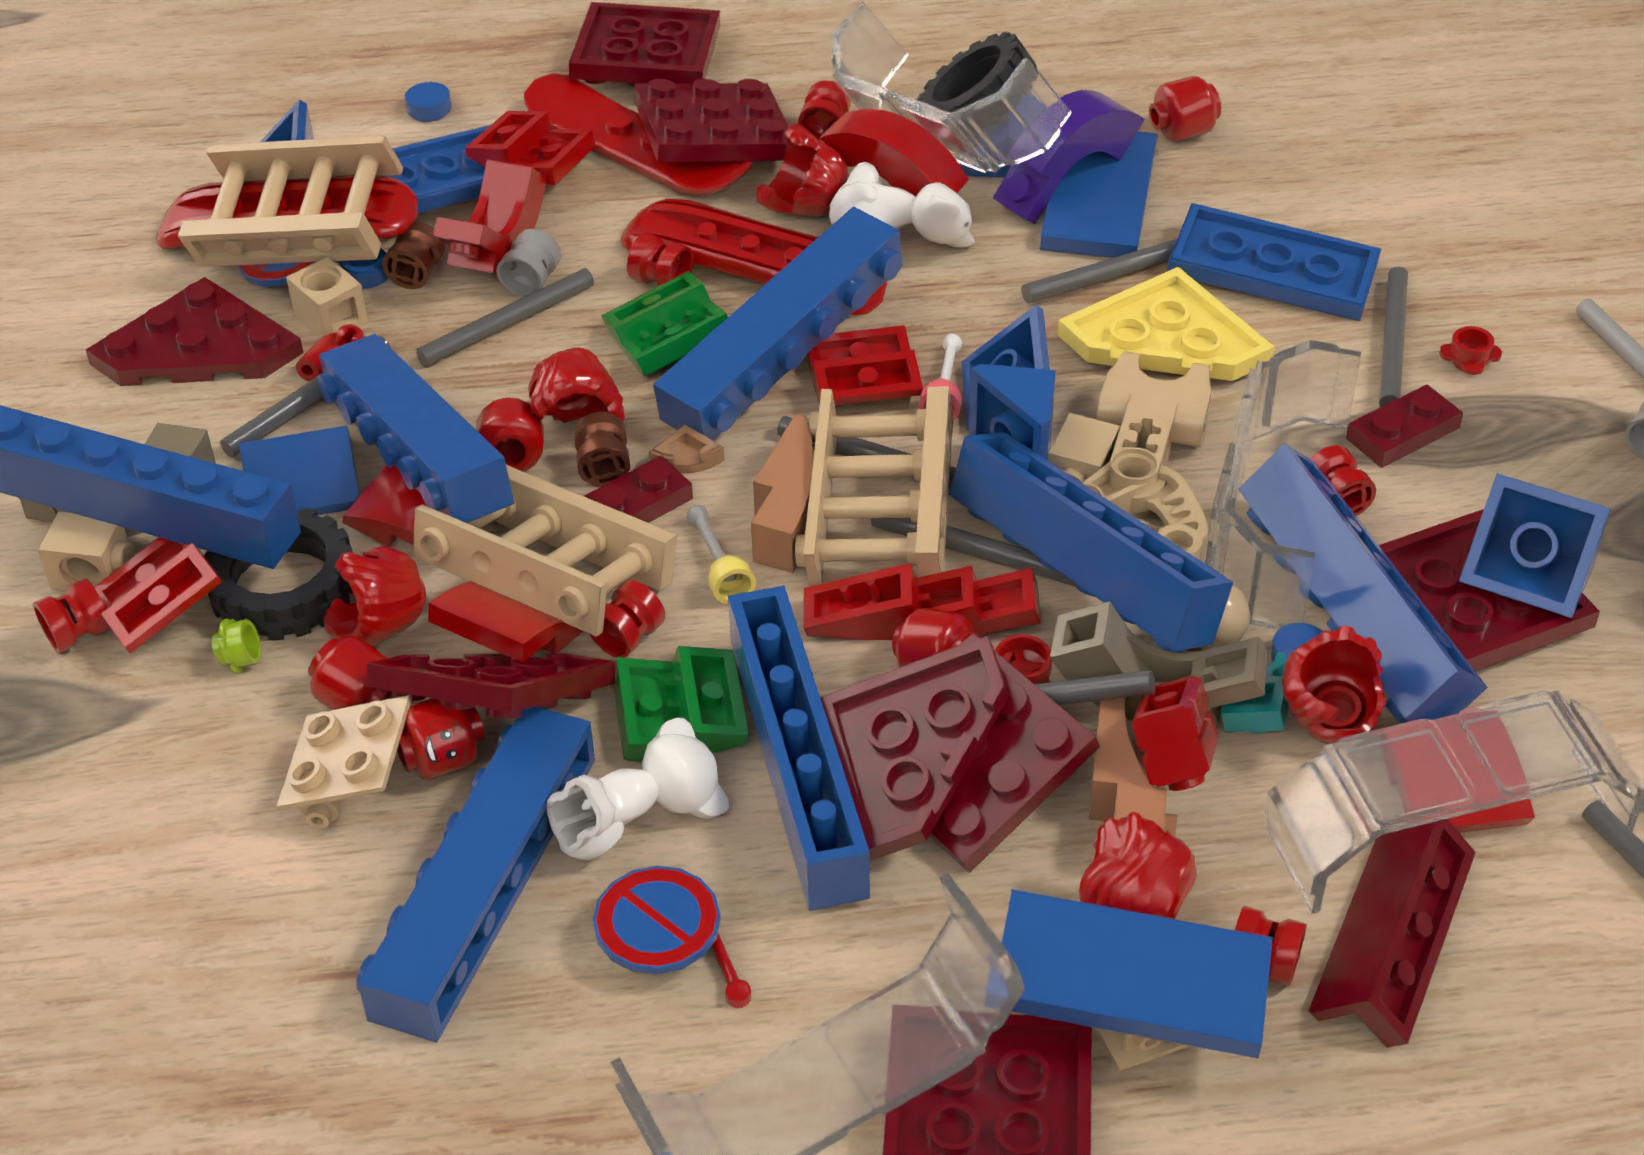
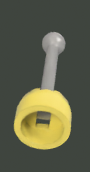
(728, 573)

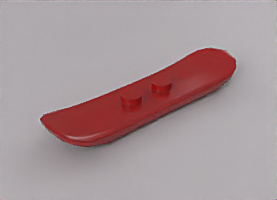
(622, 136)
(389, 208)
(727, 240)

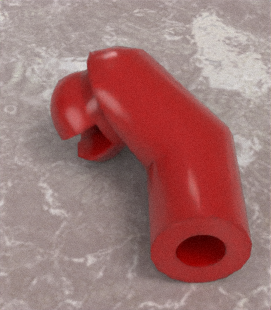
(310, 366)

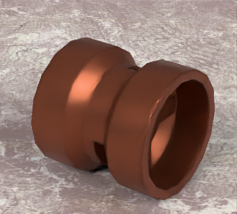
(413, 256)
(601, 448)

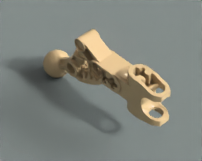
(1137, 480)

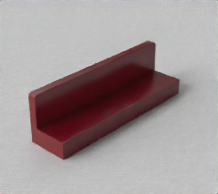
(1395, 930)

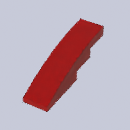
(881, 600)

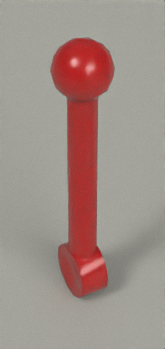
(737, 991)

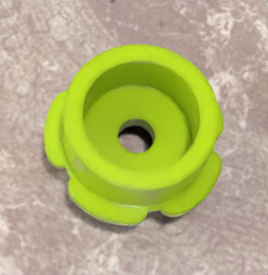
(236, 644)

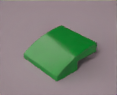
(664, 322)
(694, 686)

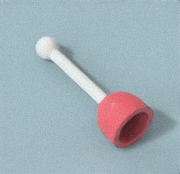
(951, 344)

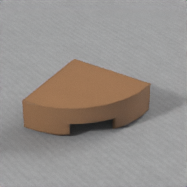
(689, 451)

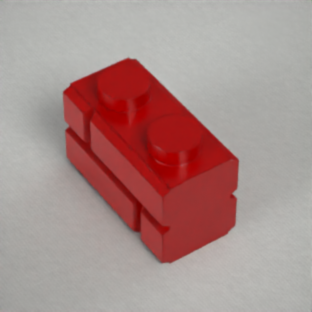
(1176, 733)

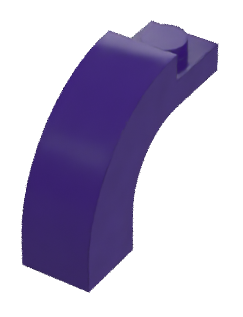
(1093, 126)

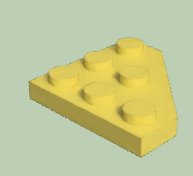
(1171, 327)

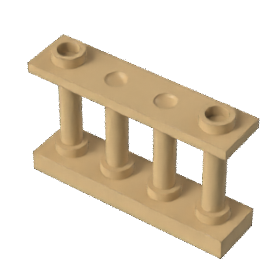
(293, 237)
(924, 506)
(548, 583)

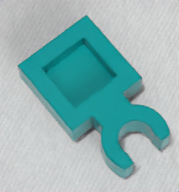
(1263, 712)

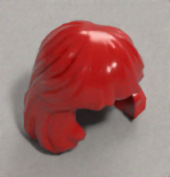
(806, 178)
(573, 386)
(386, 595)
(1335, 684)
(1138, 868)

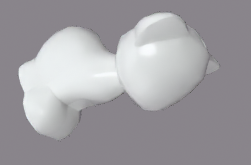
(935, 212)
(674, 772)

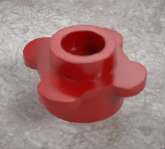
(1471, 349)

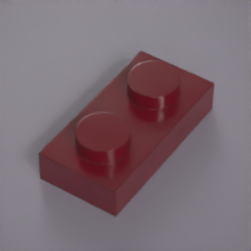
(1404, 425)
(646, 491)

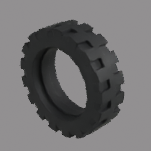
(975, 72)
(289, 610)

